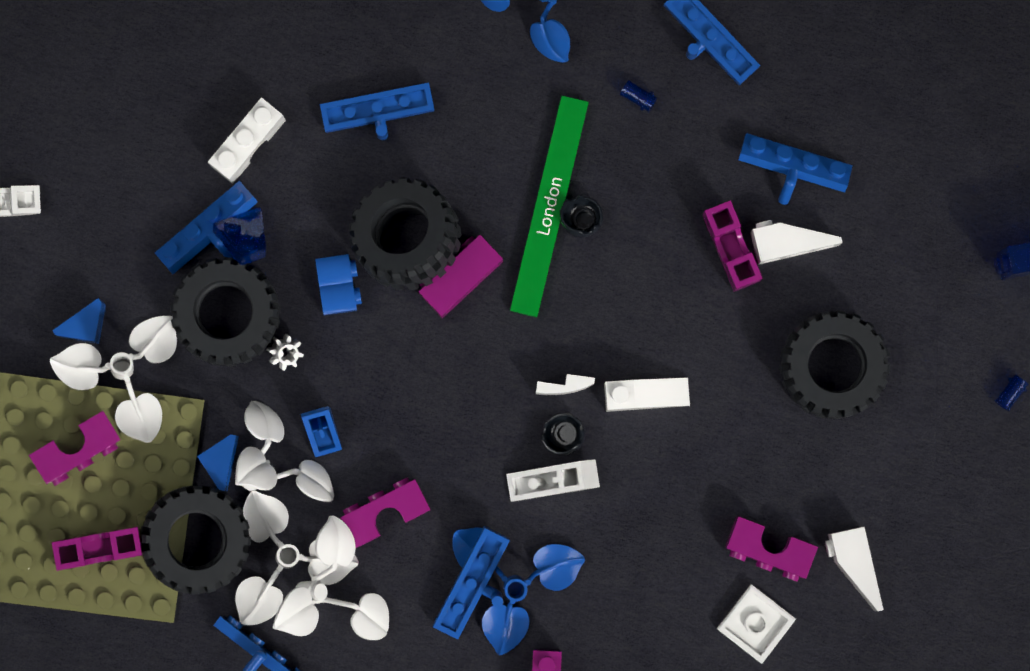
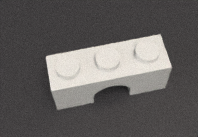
(239, 147)

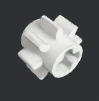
(290, 358)

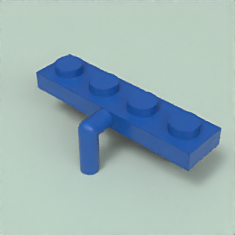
(713, 38)
(377, 109)
(794, 164)
(200, 231)
(472, 583)
(253, 645)

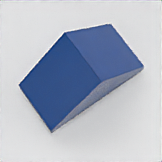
(85, 324)
(321, 431)
(219, 461)

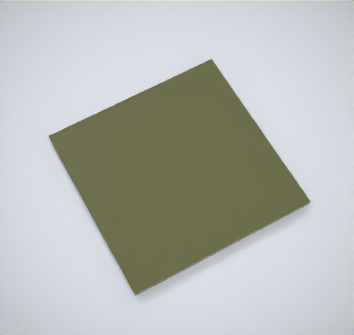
(98, 499)

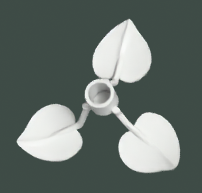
(81, 363)
(256, 472)
(254, 597)
(297, 612)

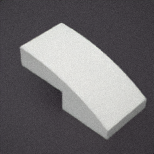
(20, 200)
(573, 384)

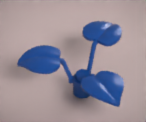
(547, 36)
(508, 625)

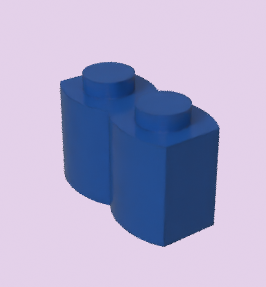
(337, 285)

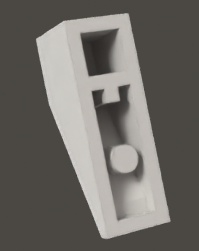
(783, 241)
(646, 394)
(553, 480)
(854, 559)

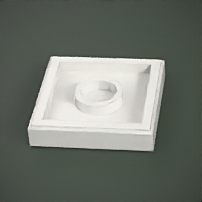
(756, 623)

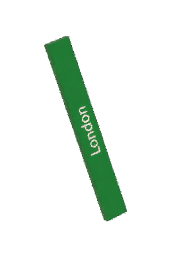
(548, 205)

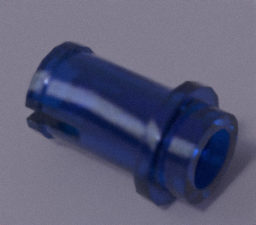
(638, 96)
(1011, 392)

